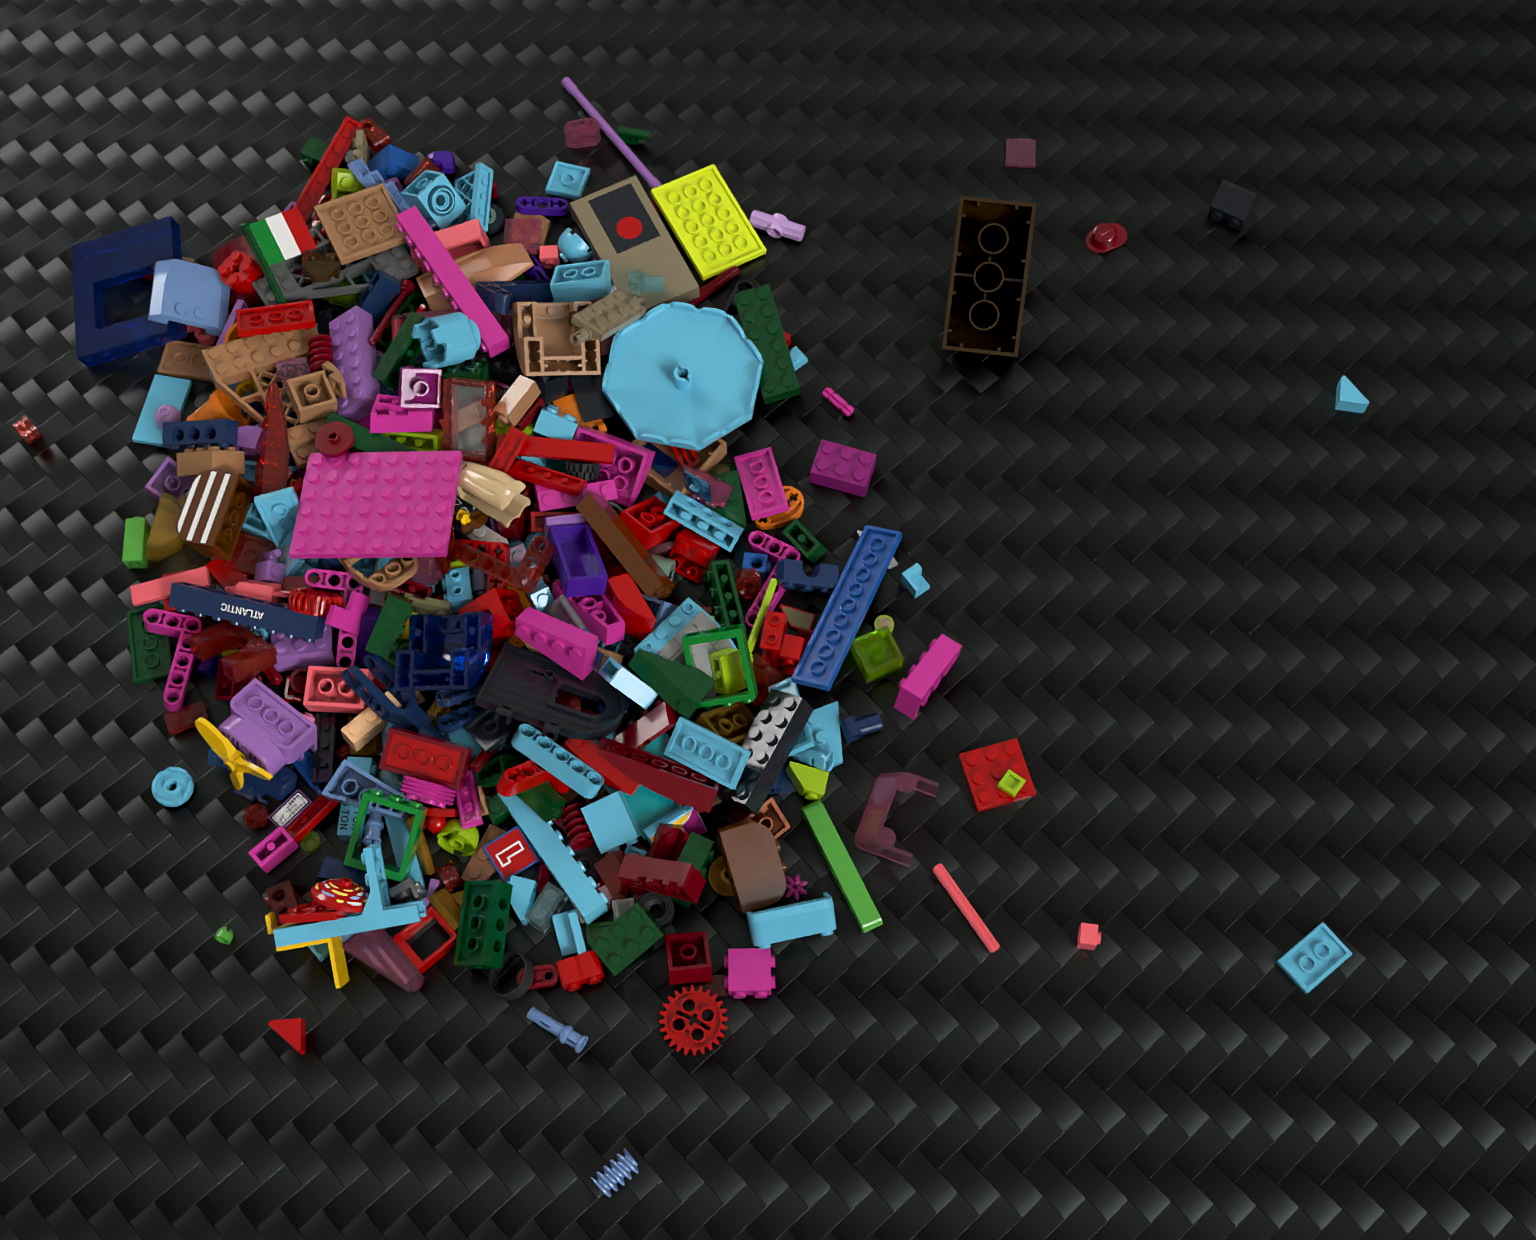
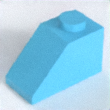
(522, 896)

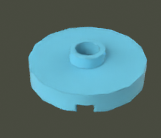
(165, 780)

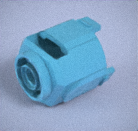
(447, 339)

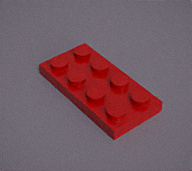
(275, 318)

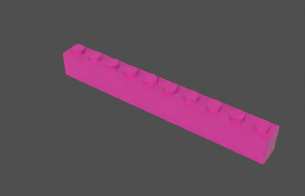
(451, 279)

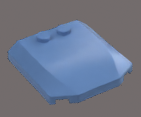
(189, 296)

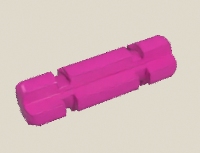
(837, 401)

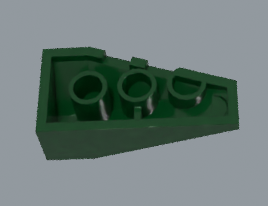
(675, 683)

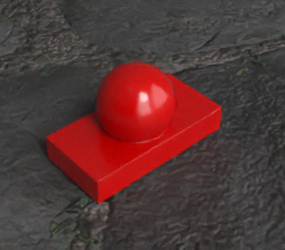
(436, 818)

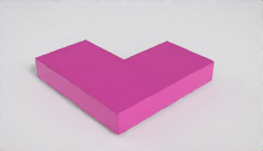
(351, 617)

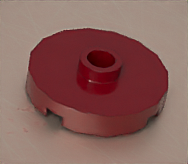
(338, 446)

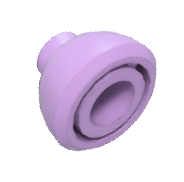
(167, 413)

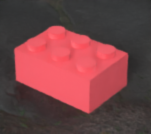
(329, 693)

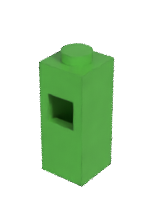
(135, 540)

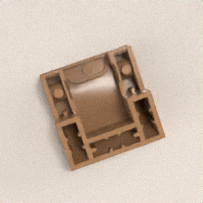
(544, 342)

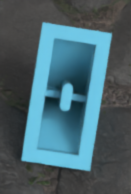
(1349, 397)

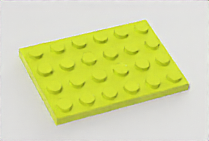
(708, 222)

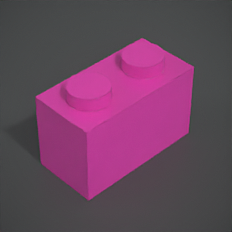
(273, 849)

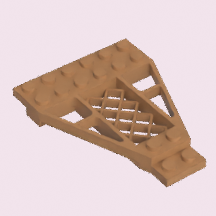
(257, 357)

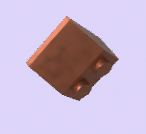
(768, 815)

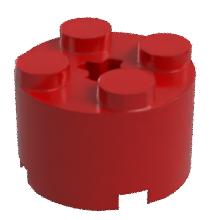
(239, 272)

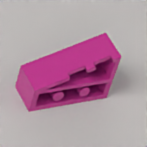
(391, 418)

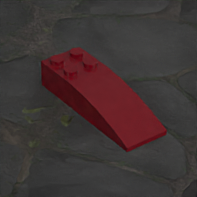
(661, 775)

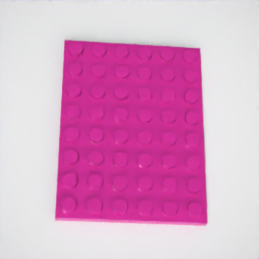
(377, 505)

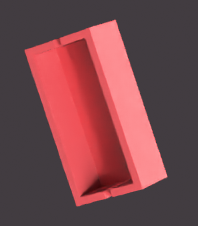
(459, 240)

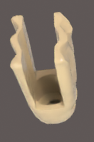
(492, 492)

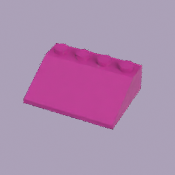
(629, 465)

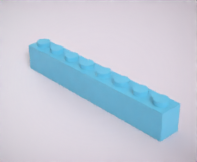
(558, 860)

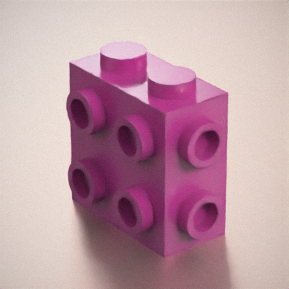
(749, 972)

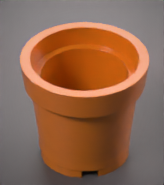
(219, 407)

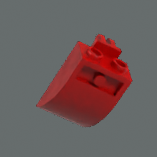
(630, 605)

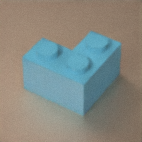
(554, 424)

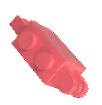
(260, 590)

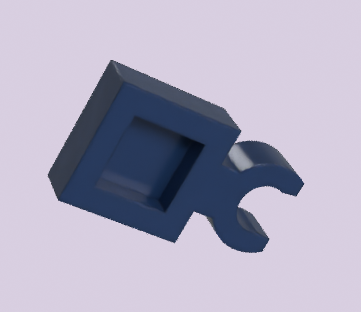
(250, 792)

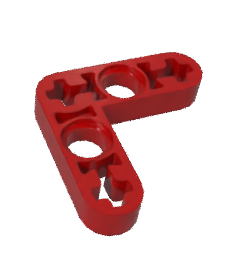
(491, 549)

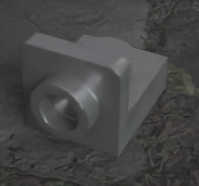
(404, 889)

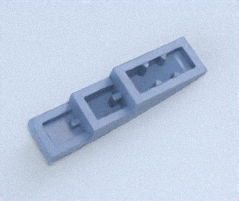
(373, 178)

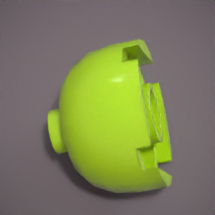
(453, 838)

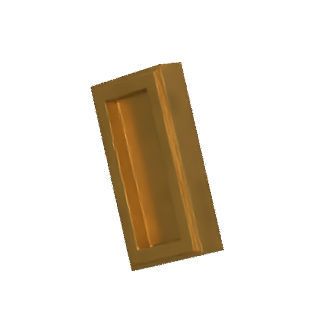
(447, 907)

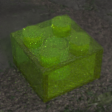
(877, 654)

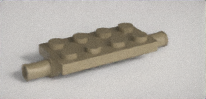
(606, 317)

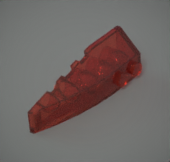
(273, 464)

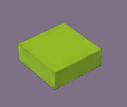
(1011, 783)

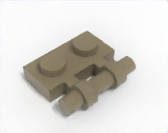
(362, 148)

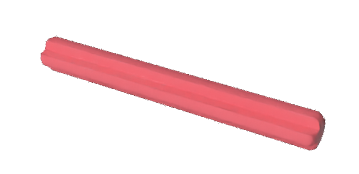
(966, 908)

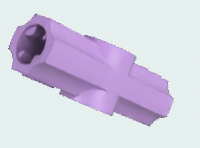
(777, 225)

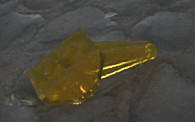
(163, 535)

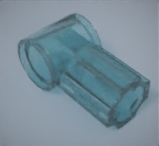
(645, 283)

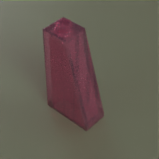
(384, 957)

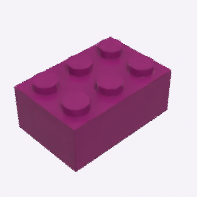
(843, 468)

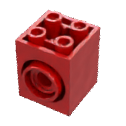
(505, 608)

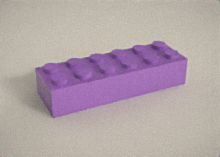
(355, 361)

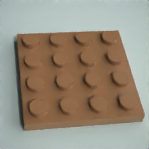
(360, 223)

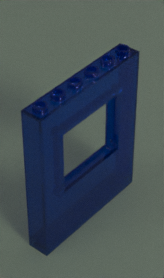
(114, 261)

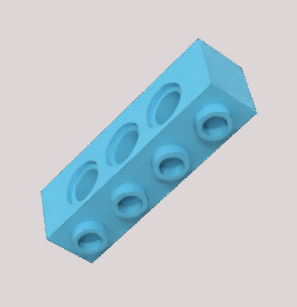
(703, 521)

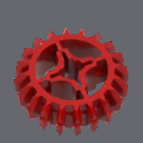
(313, 601)

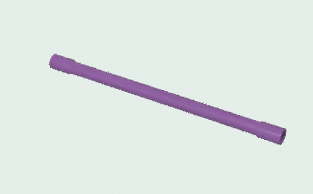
(573, 90)

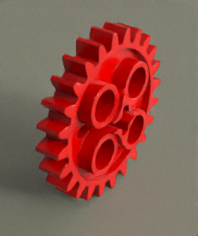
(703, 1003)

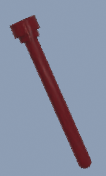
(407, 289)

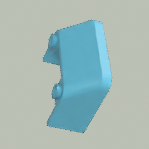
(792, 921)

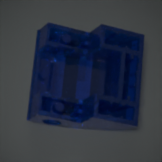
(444, 652)

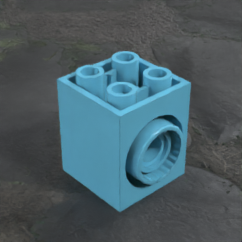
(434, 198)

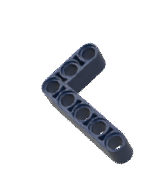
(500, 294)

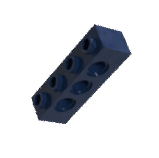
(200, 433)

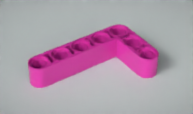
(784, 552)
(344, 587)
(181, 654)

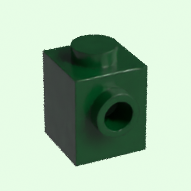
(497, 810)

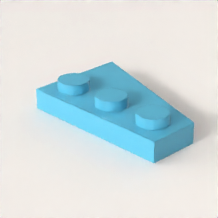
(826, 730)

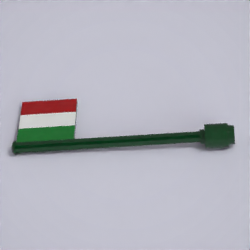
(276, 241)

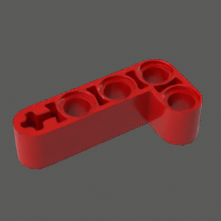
(525, 777)

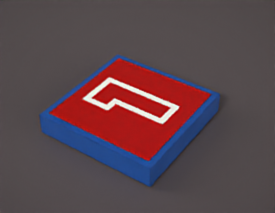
(510, 853)

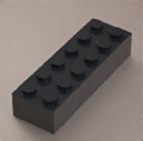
(507, 369)
(770, 744)

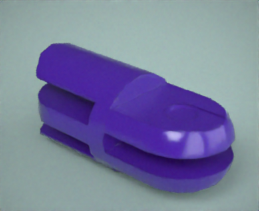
(537, 271)

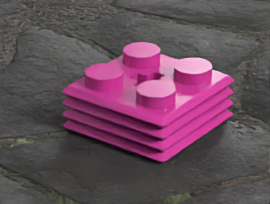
(428, 792)

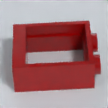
(401, 938)

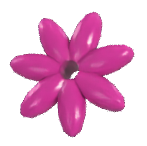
(796, 883)

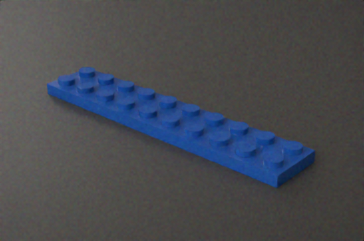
(846, 608)

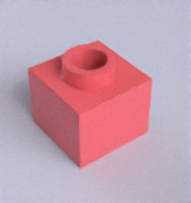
(549, 256)
(1088, 936)

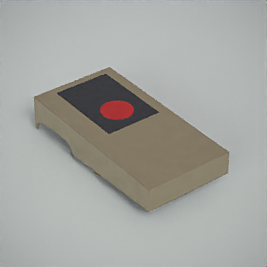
(629, 232)

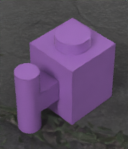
(270, 570)

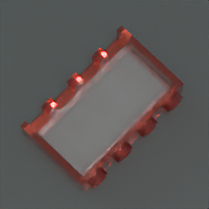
(469, 417)

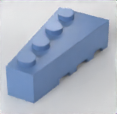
(350, 783)

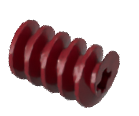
(319, 351)
(576, 827)

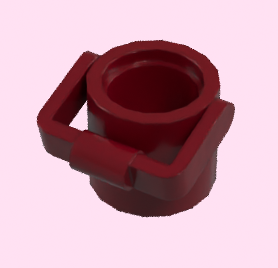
(295, 685)

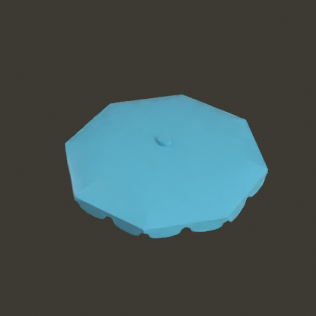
(683, 375)

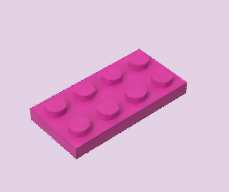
(761, 483)

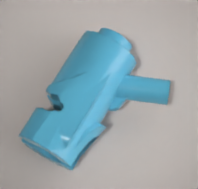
(816, 757)

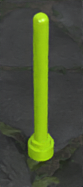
(761, 615)

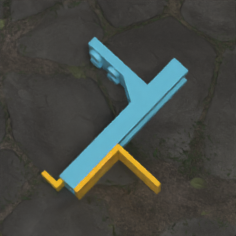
(376, 915)

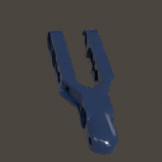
(455, 697)
(409, 718)

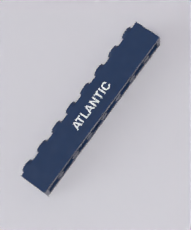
(245, 610)

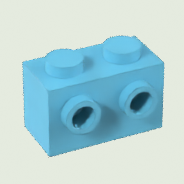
(458, 587)

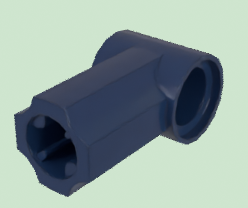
(855, 728)

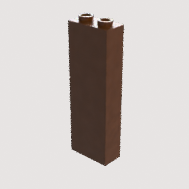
(625, 546)

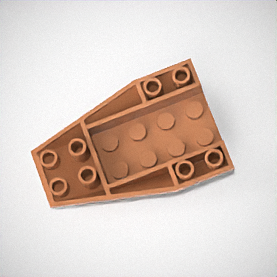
(488, 264)

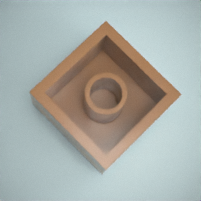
(311, 396)

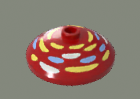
(340, 895)

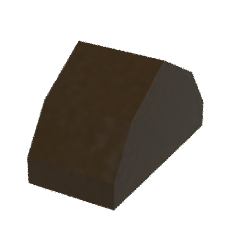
(988, 276)

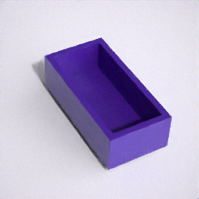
(577, 560)

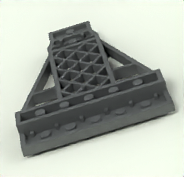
(392, 261)

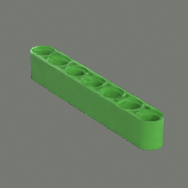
(841, 866)

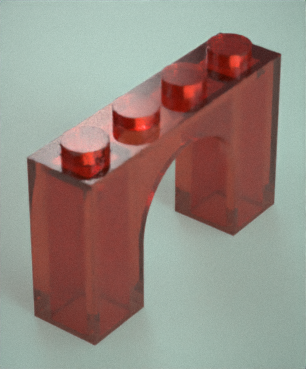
(253, 652)

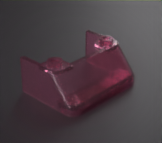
(871, 833)

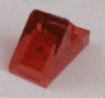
(774, 675)

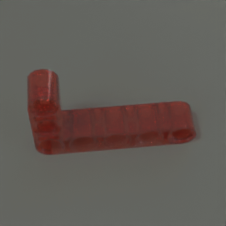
(500, 568)

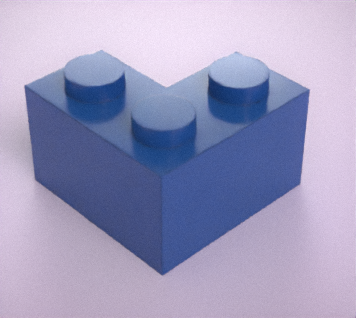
(393, 163)

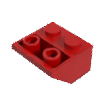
(692, 554)

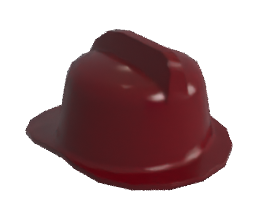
(1106, 237)

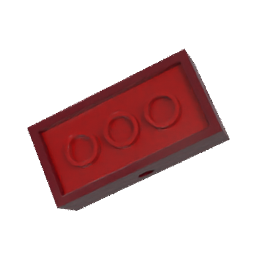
(426, 758)

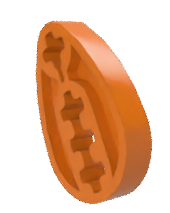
(787, 517)

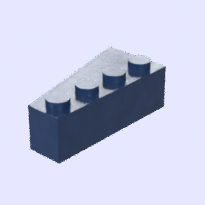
(277, 787)

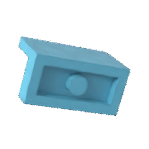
(569, 932)

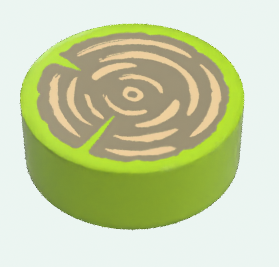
(882, 621)

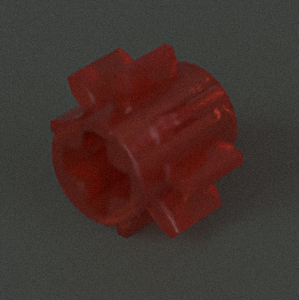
(255, 816)

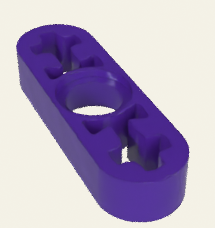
(558, 208)

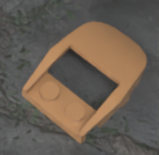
(387, 577)

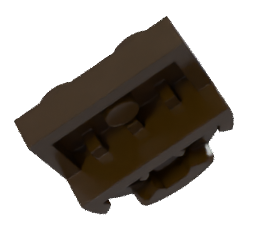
(320, 266)

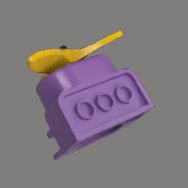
(259, 734)

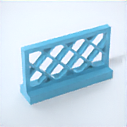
(480, 193)

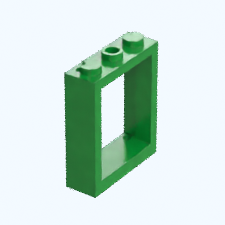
(720, 634)
(396, 802)

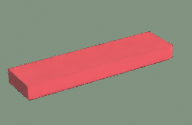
(160, 588)

